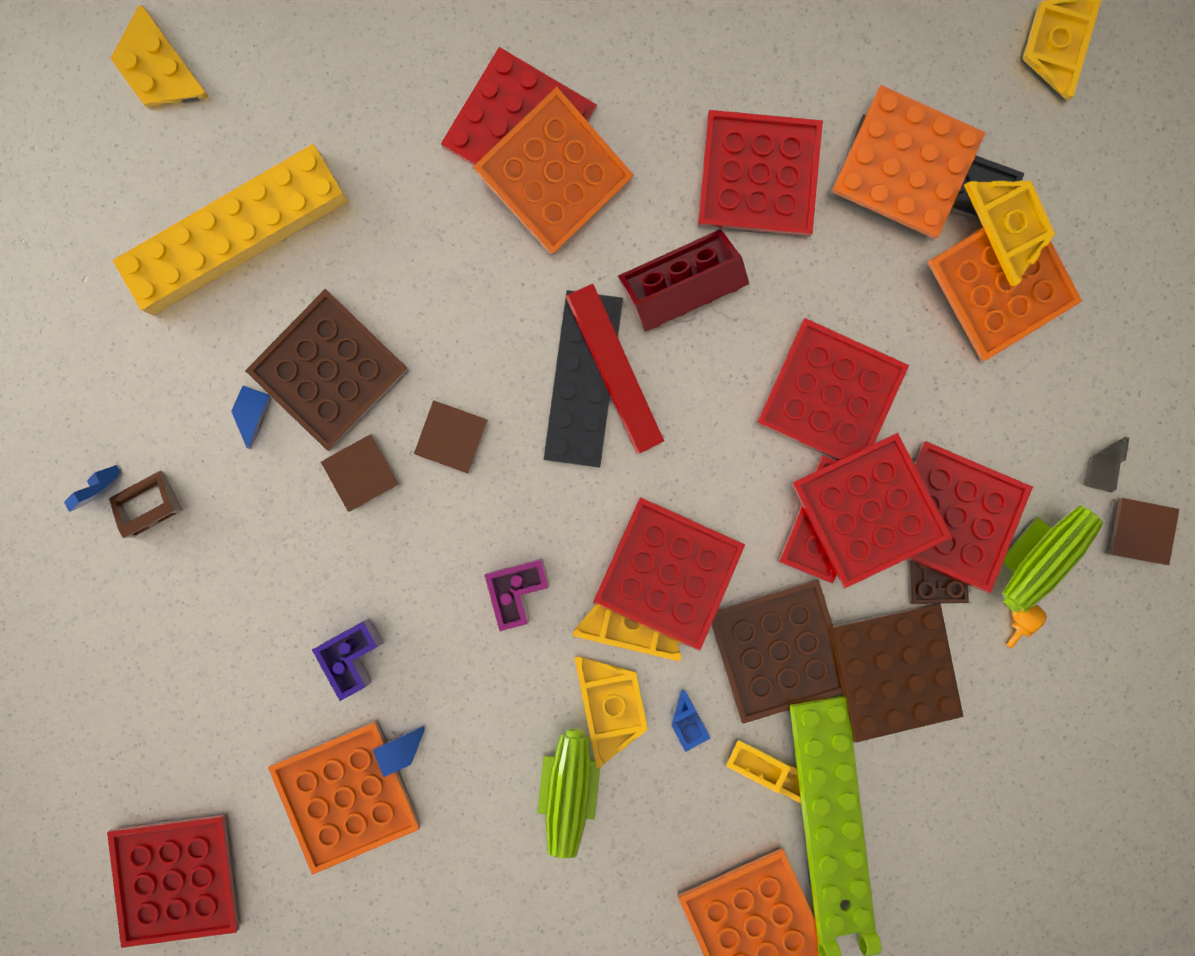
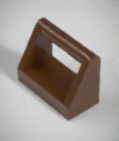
(169, 508)

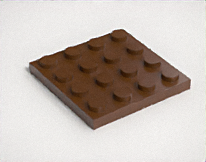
(326, 370)
(778, 650)
(896, 672)

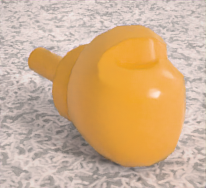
(1027, 623)

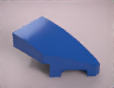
(248, 413)
(97, 483)
(688, 724)
(398, 752)

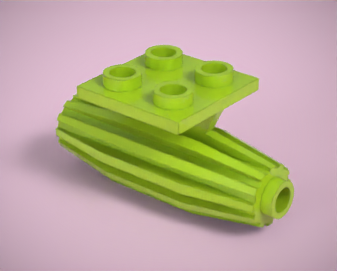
(1046, 555)
(568, 793)

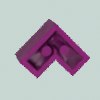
(507, 591)

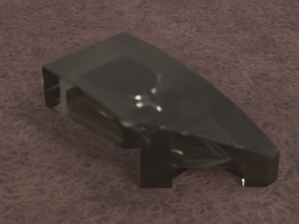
(1105, 466)

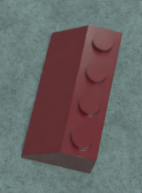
(684, 279)

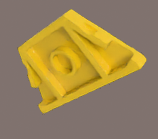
(1061, 41)
(153, 64)
(1012, 222)
(612, 629)
(611, 707)

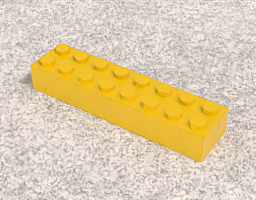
(230, 230)

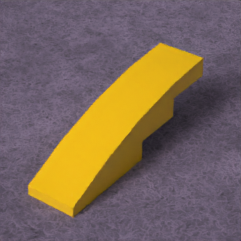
(765, 769)

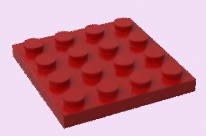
(499, 102)
(760, 172)
(832, 392)
(871, 510)
(979, 512)
(669, 574)
(173, 881)

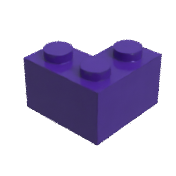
(340, 658)

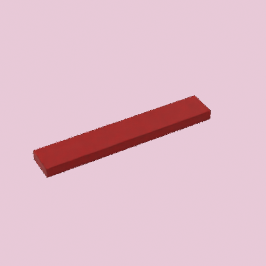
(614, 368)

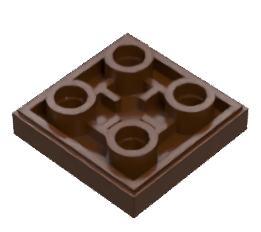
(450, 436)
(360, 473)
(1144, 531)
(932, 587)

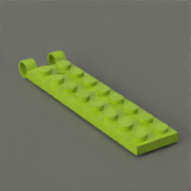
(833, 825)

